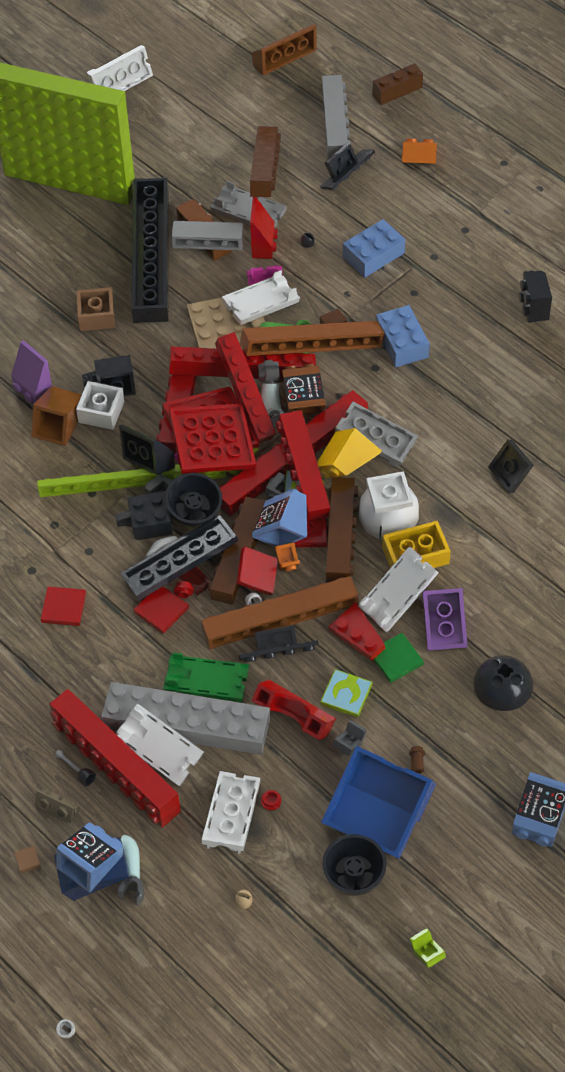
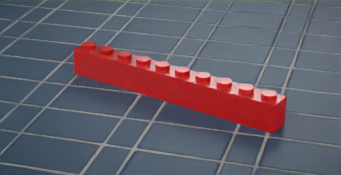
(254, 481)

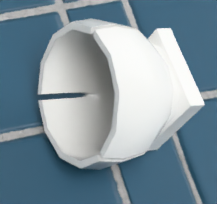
(388, 504)

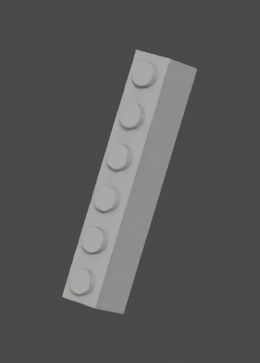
(335, 113)

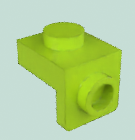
(426, 948)

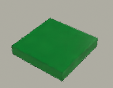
(398, 658)

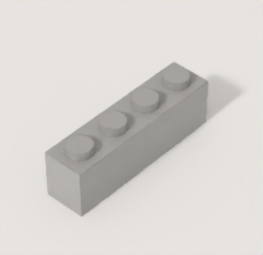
(207, 235)

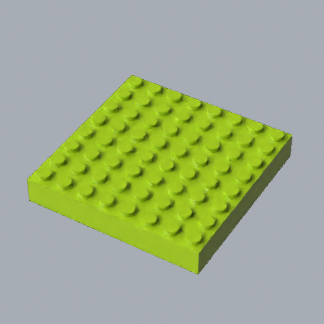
(65, 134)

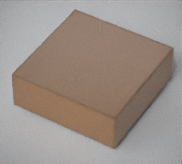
(27, 859)

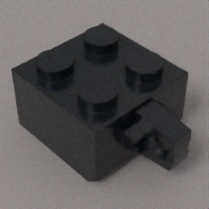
(535, 296)
(113, 372)
(146, 516)

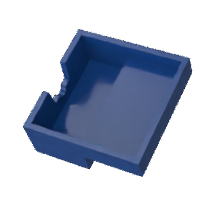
(378, 801)

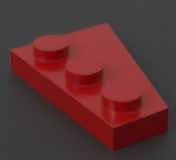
(358, 632)

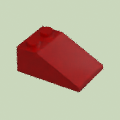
(262, 232)

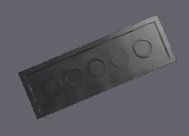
(179, 557)

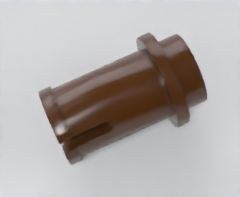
(417, 759)

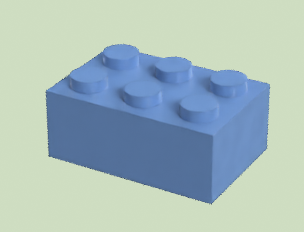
(373, 248)
(403, 336)

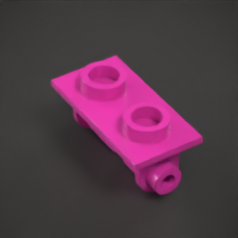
(257, 275)

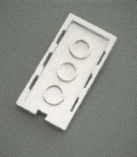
(124, 71)
(260, 299)
(397, 588)
(158, 744)
(231, 811)

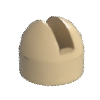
(243, 902)

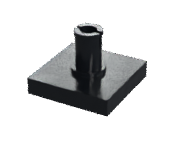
(510, 466)

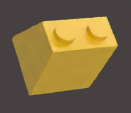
(346, 453)

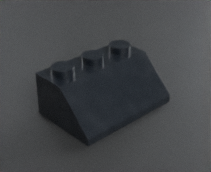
(145, 451)

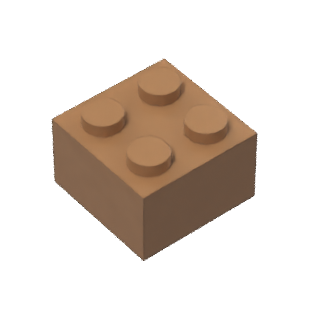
(95, 309)

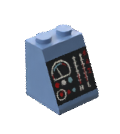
(282, 519)
(540, 810)
(88, 855)

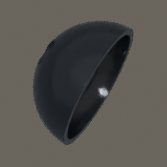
(191, 491)
(503, 683)
(354, 855)

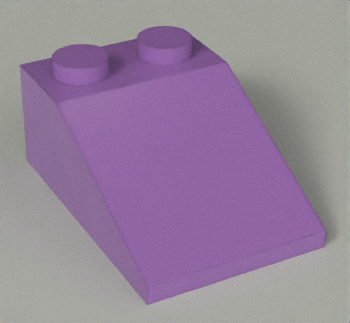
(30, 373)
(444, 619)

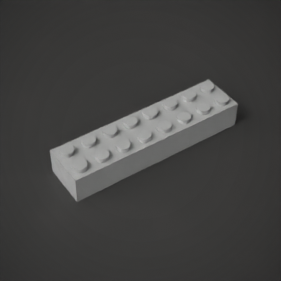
(194, 717)

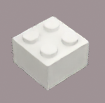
(100, 405)

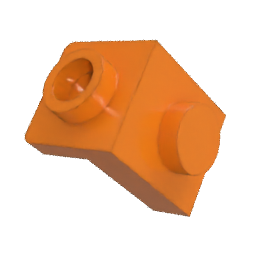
(287, 557)

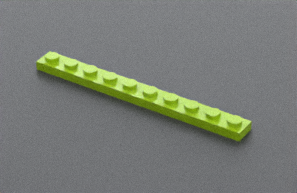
(107, 481)

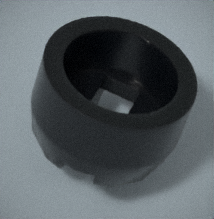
(307, 240)

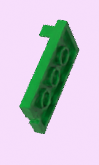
(206, 677)

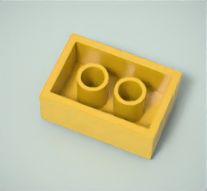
(424, 539)

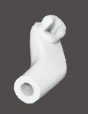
(161, 543)

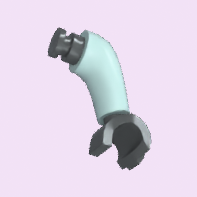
(270, 394)
(133, 862)

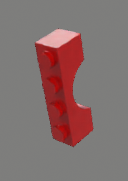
(311, 718)

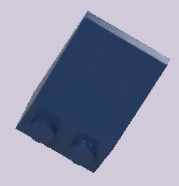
(75, 891)

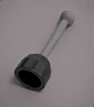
(85, 775)

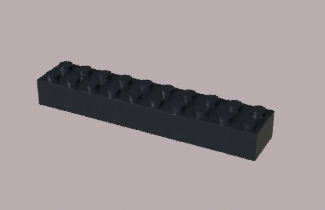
(150, 250)

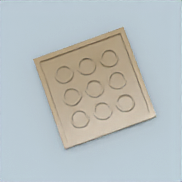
(212, 320)

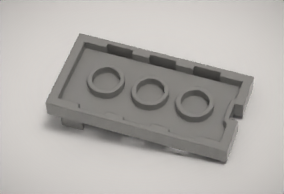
(238, 205)
(386, 435)

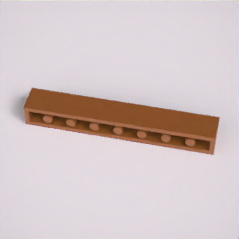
(311, 338)
(279, 612)

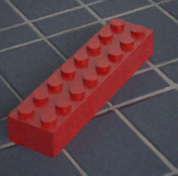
(115, 758)

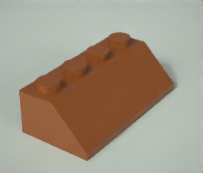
(285, 50)

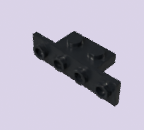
(343, 164)
(277, 641)

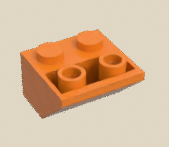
(419, 151)

